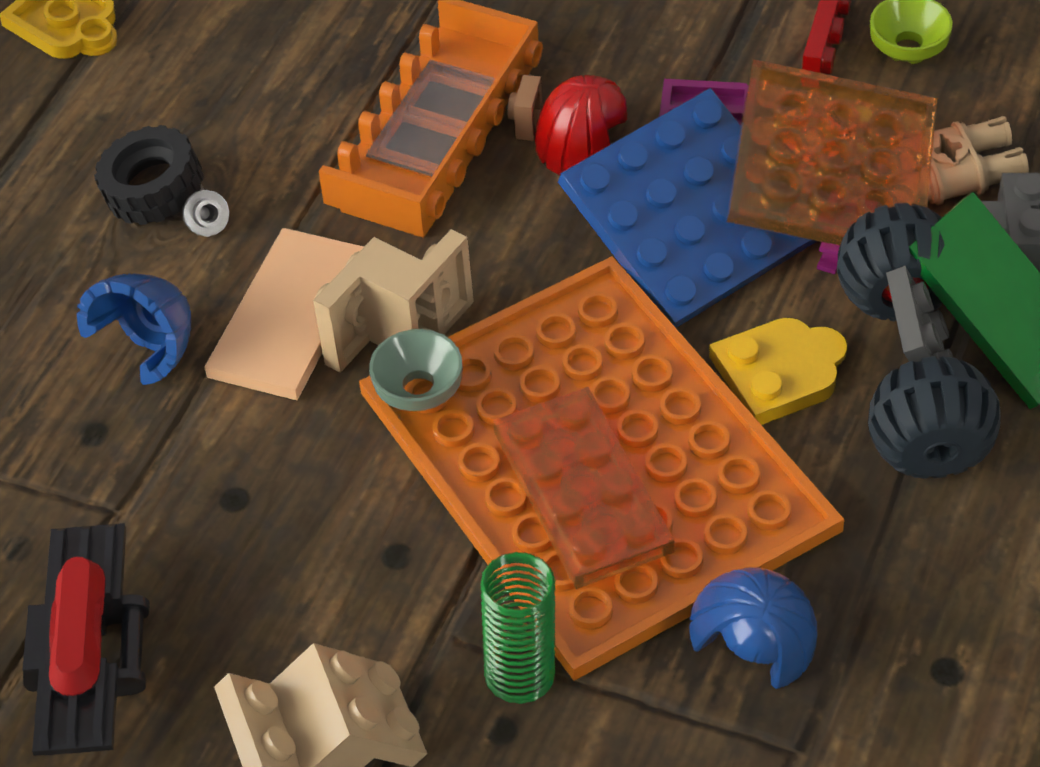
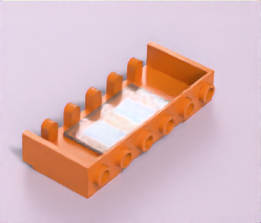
(434, 118)

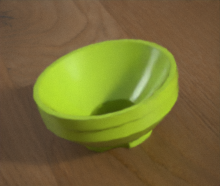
(913, 20)

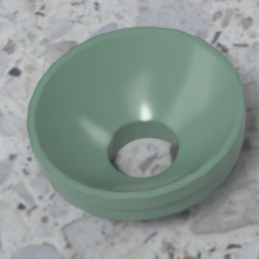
(416, 356)

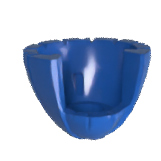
(149, 313)
(760, 619)

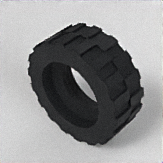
(137, 152)

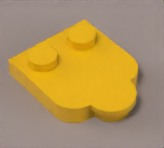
(63, 26)
(780, 366)

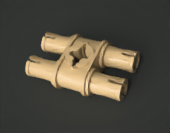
(958, 168)

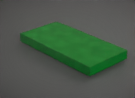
(988, 291)

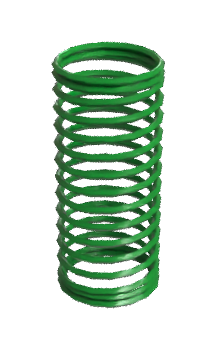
(518, 641)

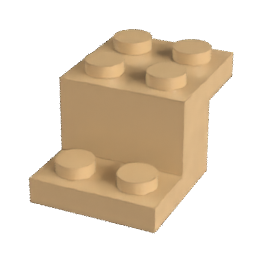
(391, 293)
(321, 714)

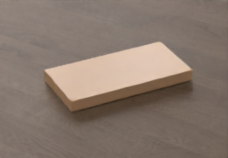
(275, 329)

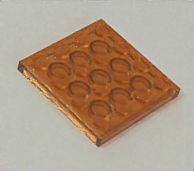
(827, 152)

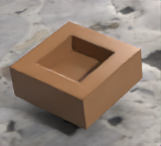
(526, 107)

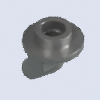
(206, 213)

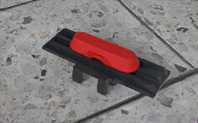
(64, 641)

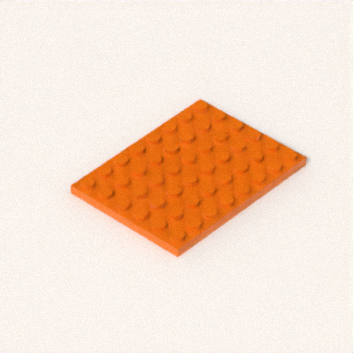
(693, 443)

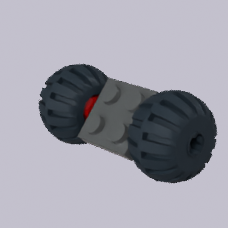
(935, 409)

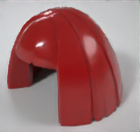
(578, 120)

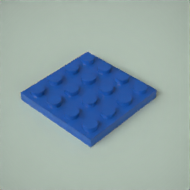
(665, 205)

